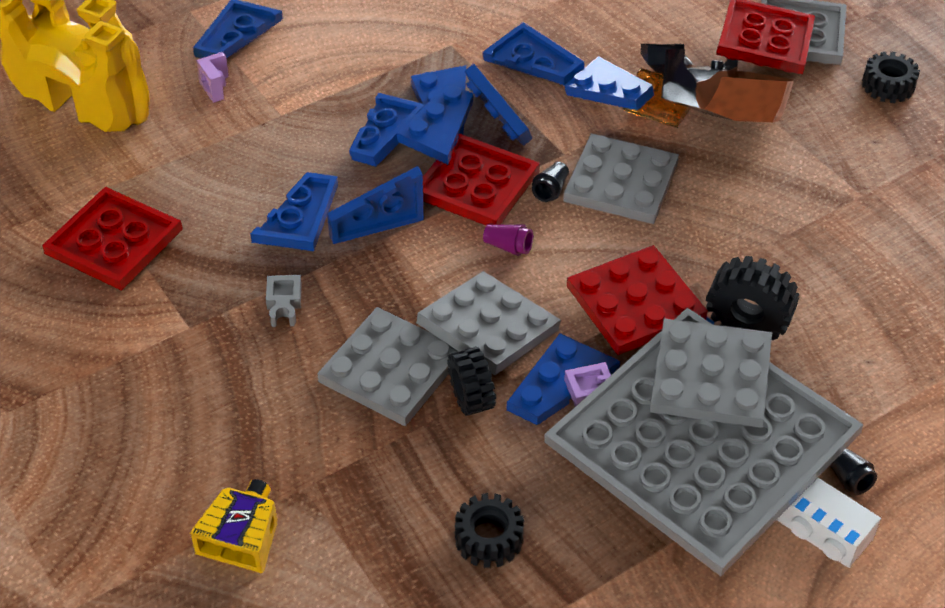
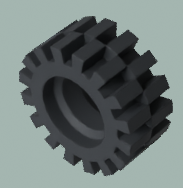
(890, 77)
(471, 381)
(489, 512)

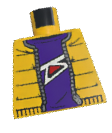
(238, 527)

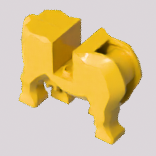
(63, 59)

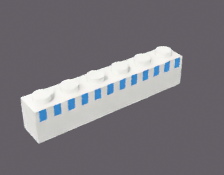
(831, 522)

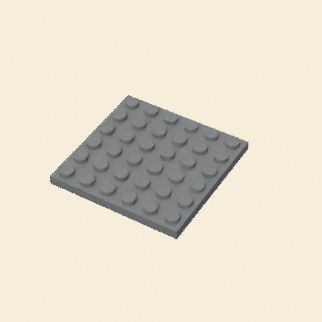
(697, 478)

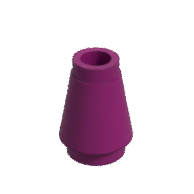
(511, 238)

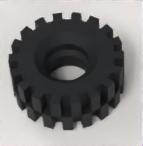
(757, 283)

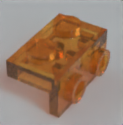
(657, 108)

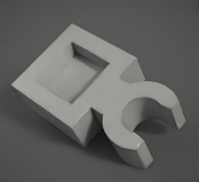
(283, 297)

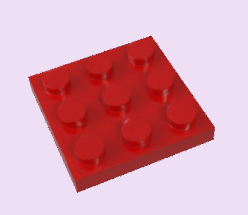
(766, 35)
(479, 181)
(112, 238)
(633, 297)

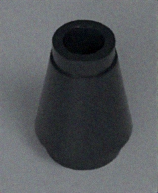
(550, 182)
(854, 472)

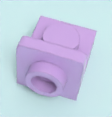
(212, 75)
(585, 380)

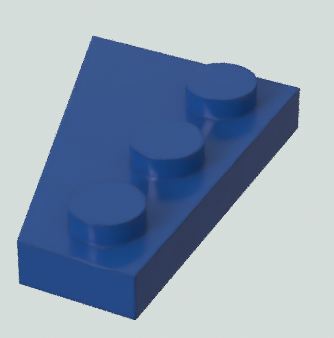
(235, 28)
(497, 106)
(438, 123)
(301, 216)

